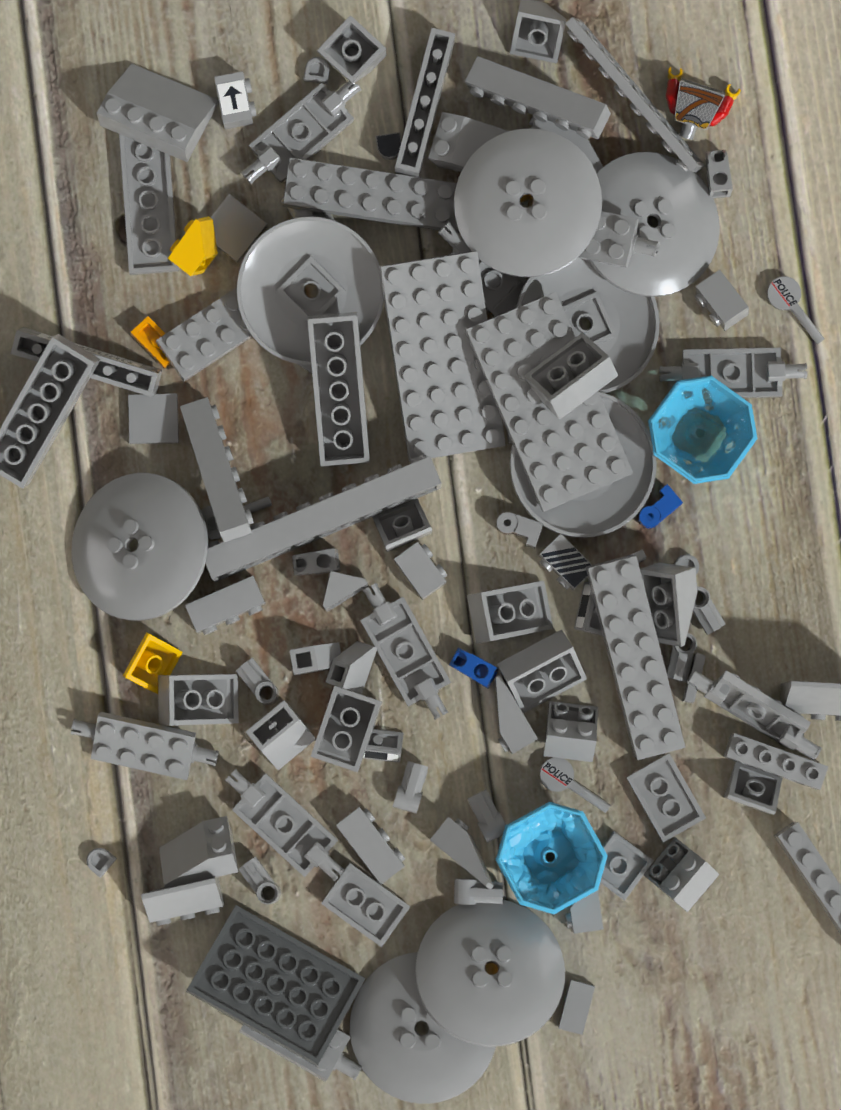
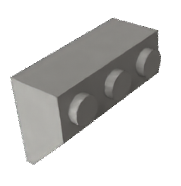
(571, 375)
(542, 671)
(183, 901)

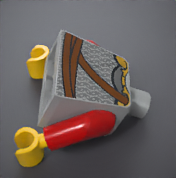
(696, 104)

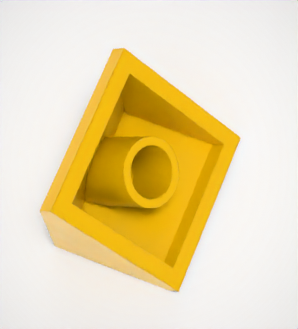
(150, 660)

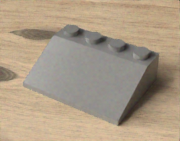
(156, 112)
(812, 698)

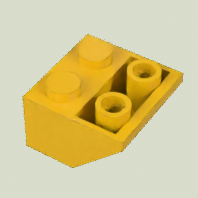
(196, 247)

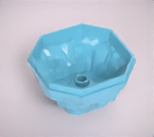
(569, 876)

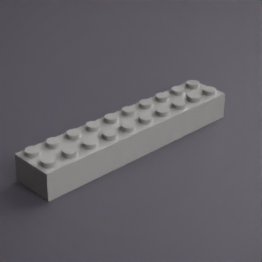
(323, 518)

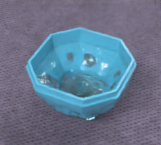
(715, 410)

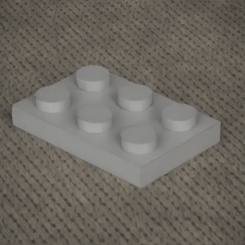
(665, 797)
(365, 905)

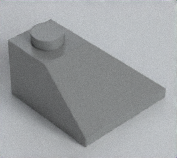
(538, 31)

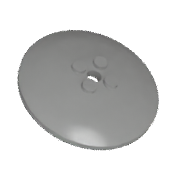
(686, 216)
(537, 237)
(300, 254)
(620, 321)
(607, 506)
(168, 553)
(486, 1006)
(395, 1055)

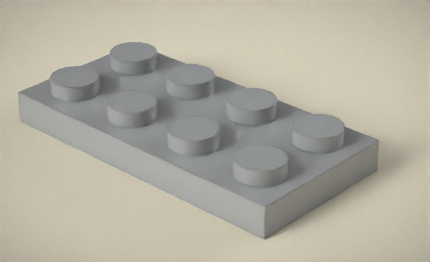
(205, 336)

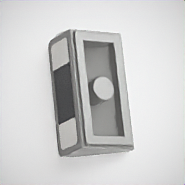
(587, 616)
(384, 746)

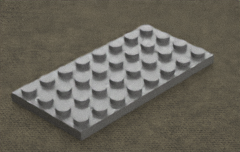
(436, 371)
(558, 455)

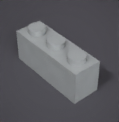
(226, 605)
(371, 844)

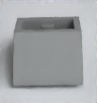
(571, 731)
(281, 735)
(681, 874)

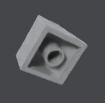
(352, 50)

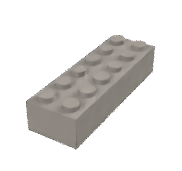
(338, 388)
(43, 408)

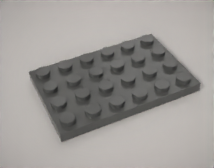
(275, 985)

